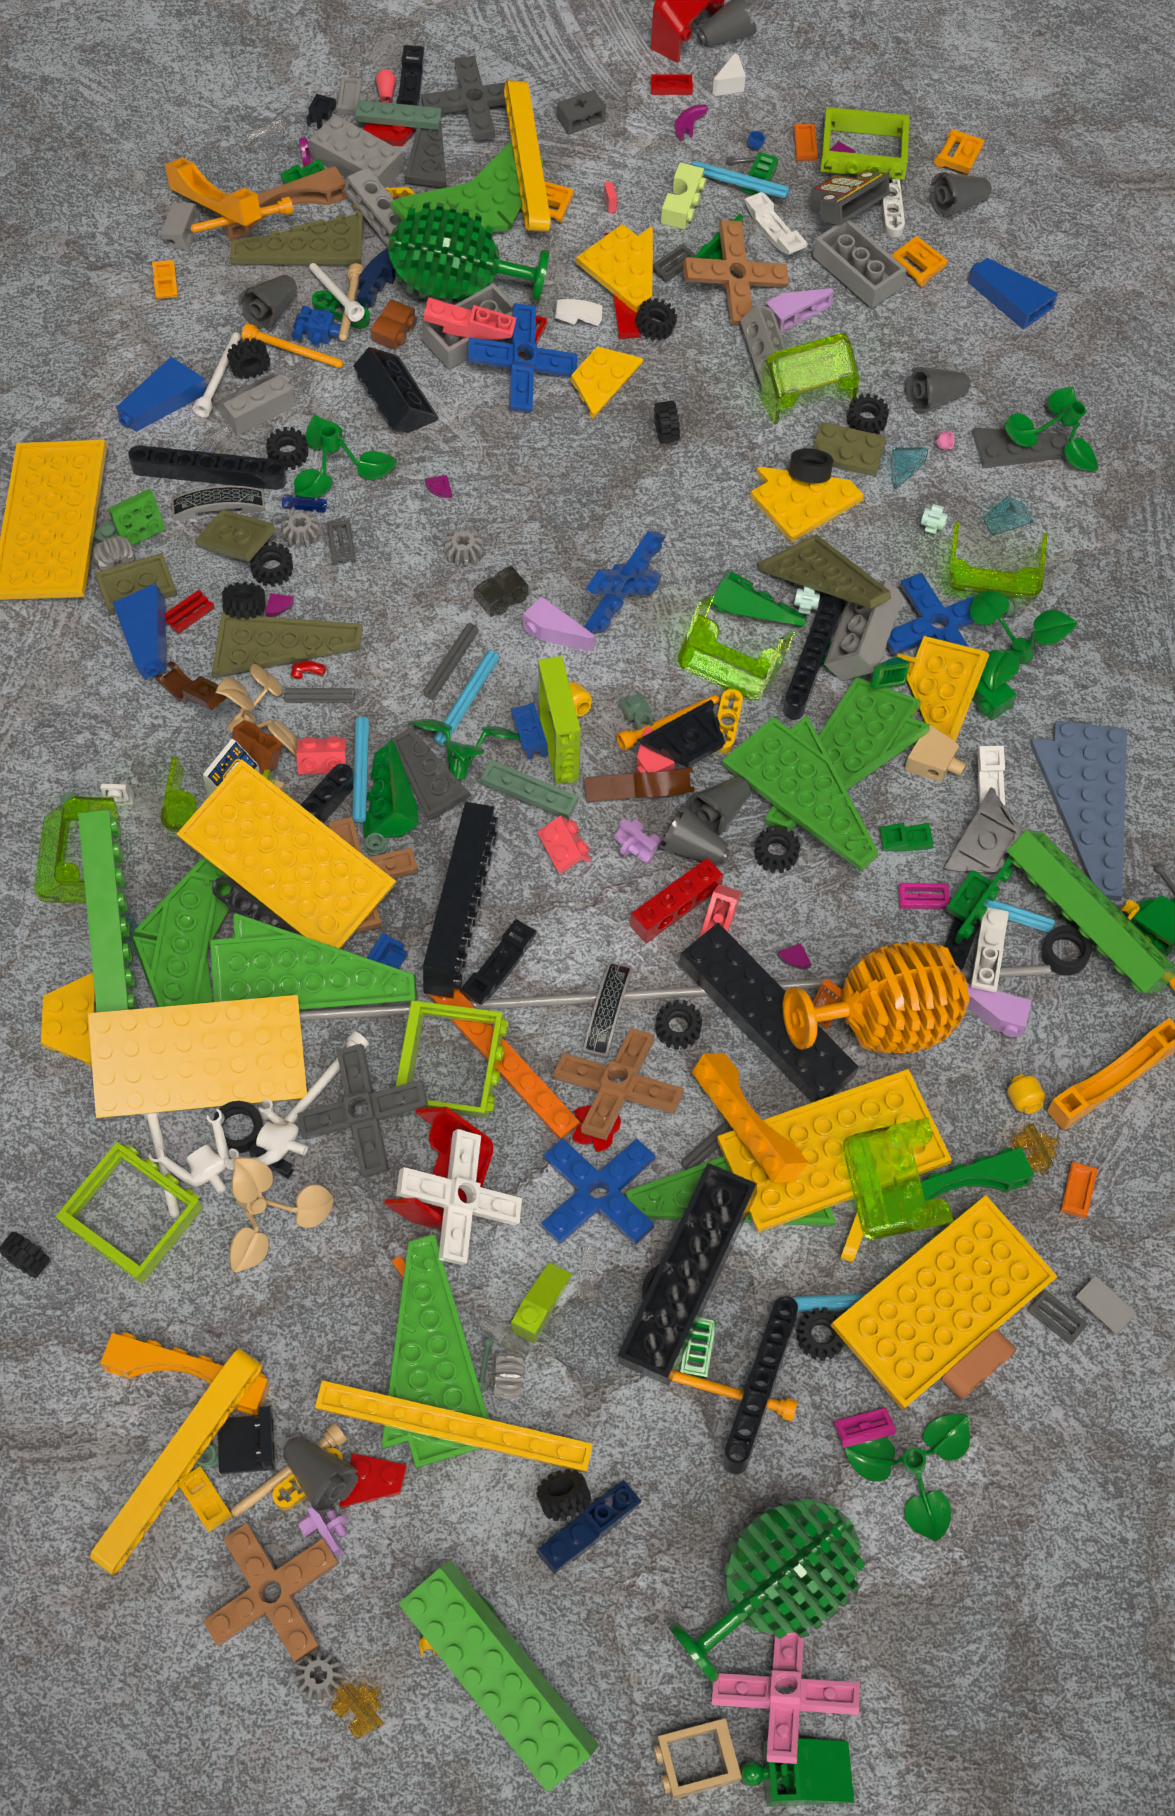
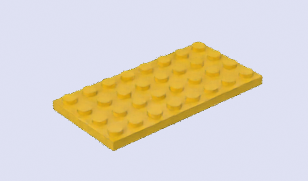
(50, 519)
(286, 857)
(196, 1056)
(819, 1135)
(943, 1302)

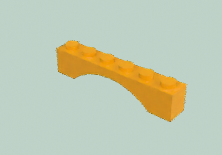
(188, 181)
(1094, 1091)
(772, 1151)
(132, 1358)

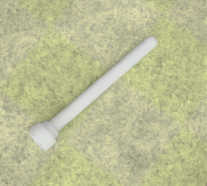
(353, 309)
(203, 405)
(354, 1039)
(157, 1139)

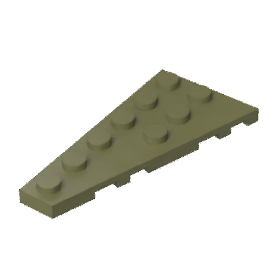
(313, 242)
(825, 569)
(278, 642)

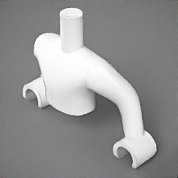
(274, 1137)
(204, 1162)

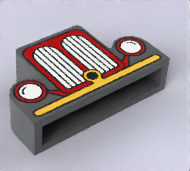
(844, 197)

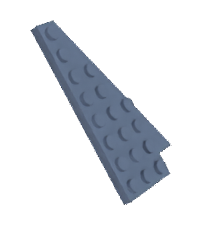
(1088, 784)

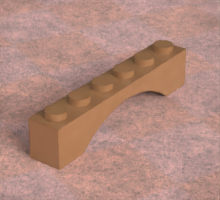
(319, 188)

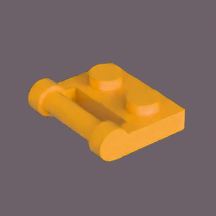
(965, 154)
(558, 197)
(924, 257)

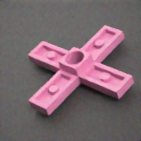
(785, 1709)

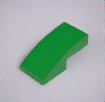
(296, 172)
(909, 838)

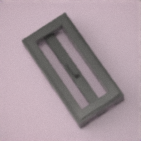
(676, 264)
(343, 557)
(1059, 1331)

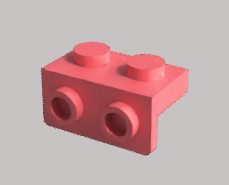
(320, 755)
(564, 843)

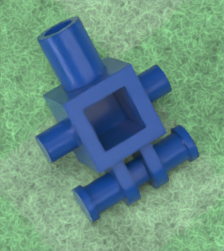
(316, 324)

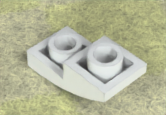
(571, 310)
(121, 793)

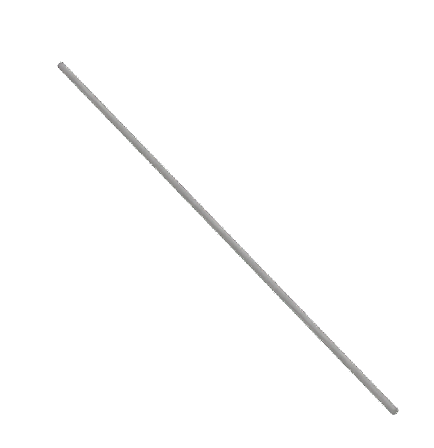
(629, 996)

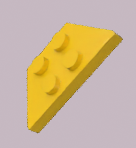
(603, 376)
(66, 1019)

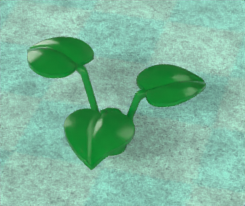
(1069, 412)
(327, 436)
(1002, 666)
(463, 753)
(927, 1513)

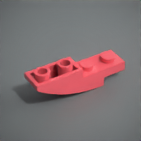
(473, 323)

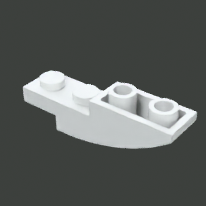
(989, 950)

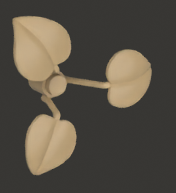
(236, 692)
(248, 1182)

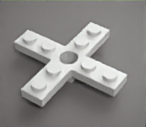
(444, 1193)

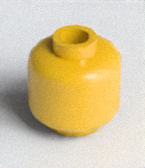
(581, 698)
(1026, 1094)

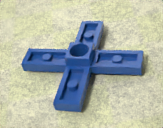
(521, 371)
(624, 580)
(930, 612)
(586, 1178)

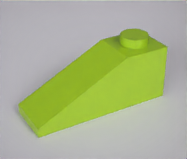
(540, 1302)

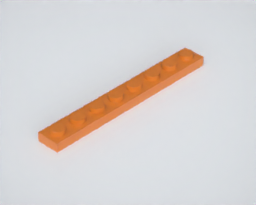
(515, 1072)

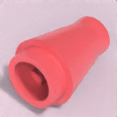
(385, 83)

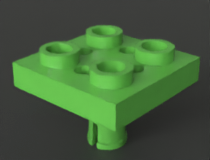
(133, 514)

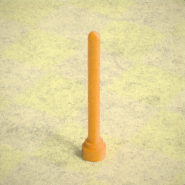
(283, 206)
(251, 331)
(627, 739)
(784, 1408)

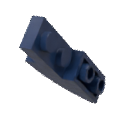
(374, 278)
(589, 1527)

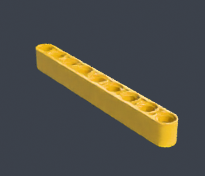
(527, 156)
(176, 1462)

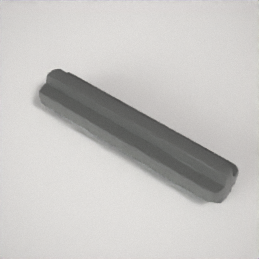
(319, 695)
(705, 1148)

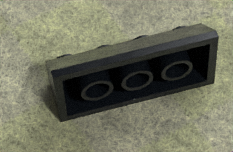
(394, 390)

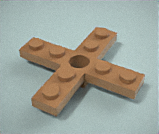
(735, 260)
(395, 863)
(613, 1095)
(260, 1573)

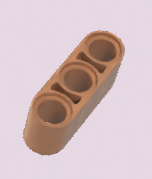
(979, 1364)

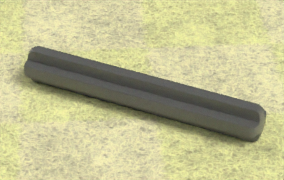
(450, 661)

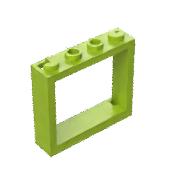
(867, 123)
(559, 720)
(412, 1039)
(92, 1184)

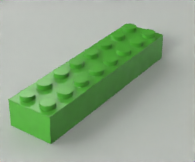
(106, 911)
(1092, 912)
(499, 1676)

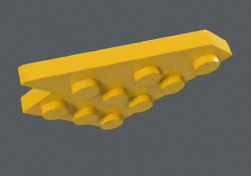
(622, 264)
(799, 505)
(945, 682)

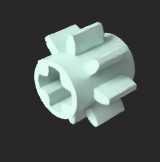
(934, 519)
(806, 600)

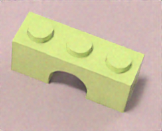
(679, 208)

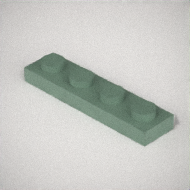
(398, 114)
(529, 789)

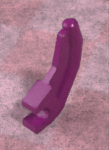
(686, 120)

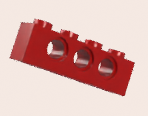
(676, 900)

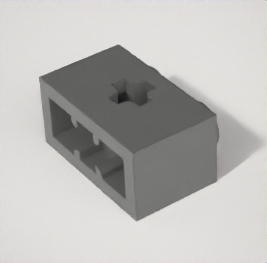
(581, 112)

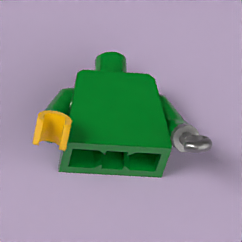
(1155, 920)

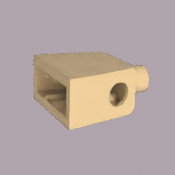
(935, 756)

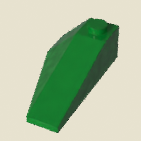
(739, 597)
(391, 800)

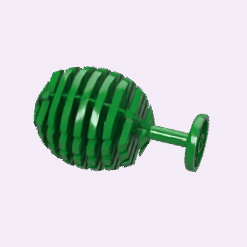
(453, 255)
(783, 1575)

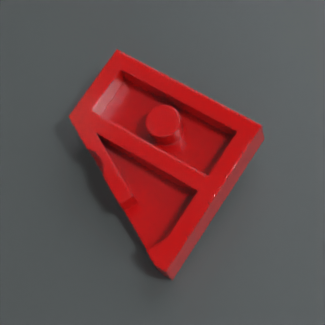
(390, 134)
(375, 1480)

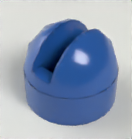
(755, 140)

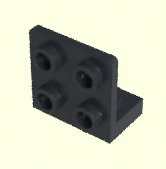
(247, 1443)

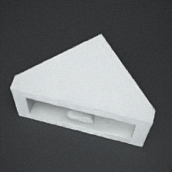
(730, 78)

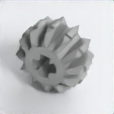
(300, 529)
(463, 547)
(113, 552)
(508, 1375)
(309, 1683)

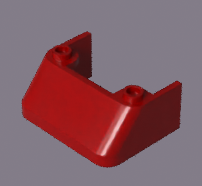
(673, 23)
(443, 1124)

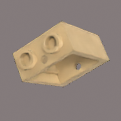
(726, 1750)

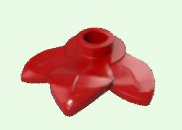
(584, 1139)

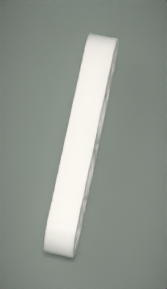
(893, 202)

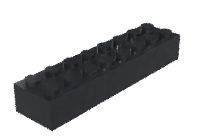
(459, 900)
(757, 1008)
(687, 1274)

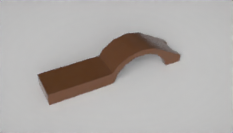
(182, 688)
(638, 785)

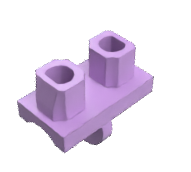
(635, 841)
(316, 1521)

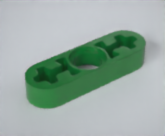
(332, 301)

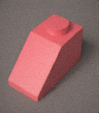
(650, 760)
(722, 908)

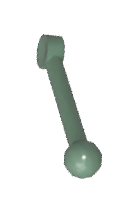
(487, 1342)

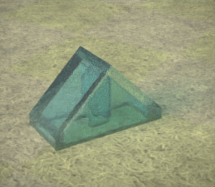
(905, 463)
(1007, 516)

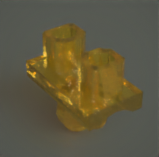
(1039, 1146)
(363, 1705)

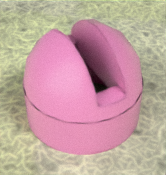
(945, 440)

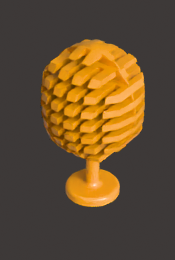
(891, 999)

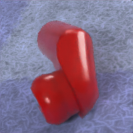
(307, 666)

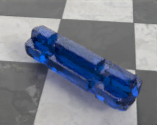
(304, 503)

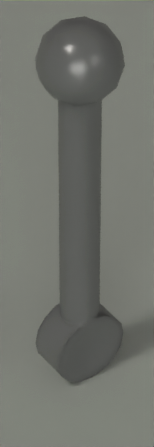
(731, 161)
(1159, 868)

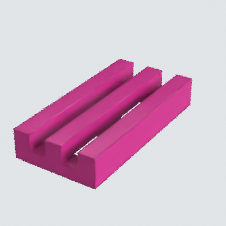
(923, 900)
(865, 1431)

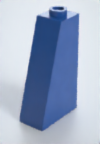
(1011, 292)
(161, 394)
(144, 628)

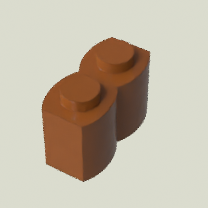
(393, 324)
(259, 745)

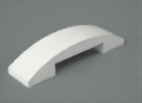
(772, 226)
(990, 771)

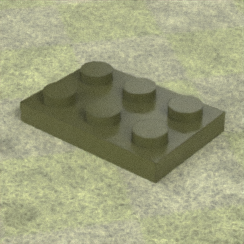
(851, 448)
(235, 535)
(134, 576)

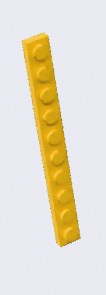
(453, 1426)

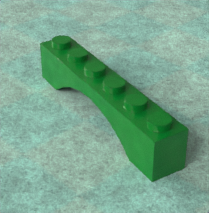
(1002, 1172)

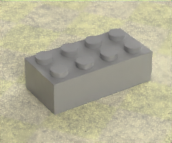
(354, 149)
(859, 263)
(453, 348)
(862, 636)

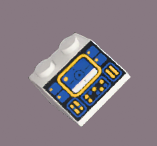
(224, 764)

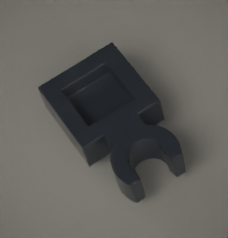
(320, 108)
(282, 1167)

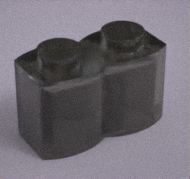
(501, 591)

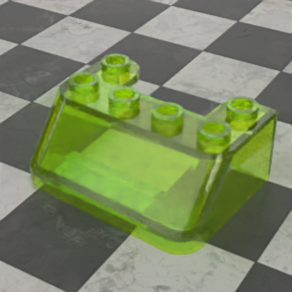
(888, 1180)

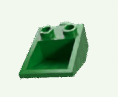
(817, 1778)

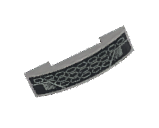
(217, 498)
(607, 1010)

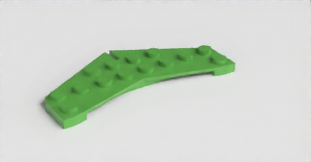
(490, 194)
(181, 935)

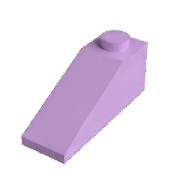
(798, 306)
(555, 626)
(1000, 1010)

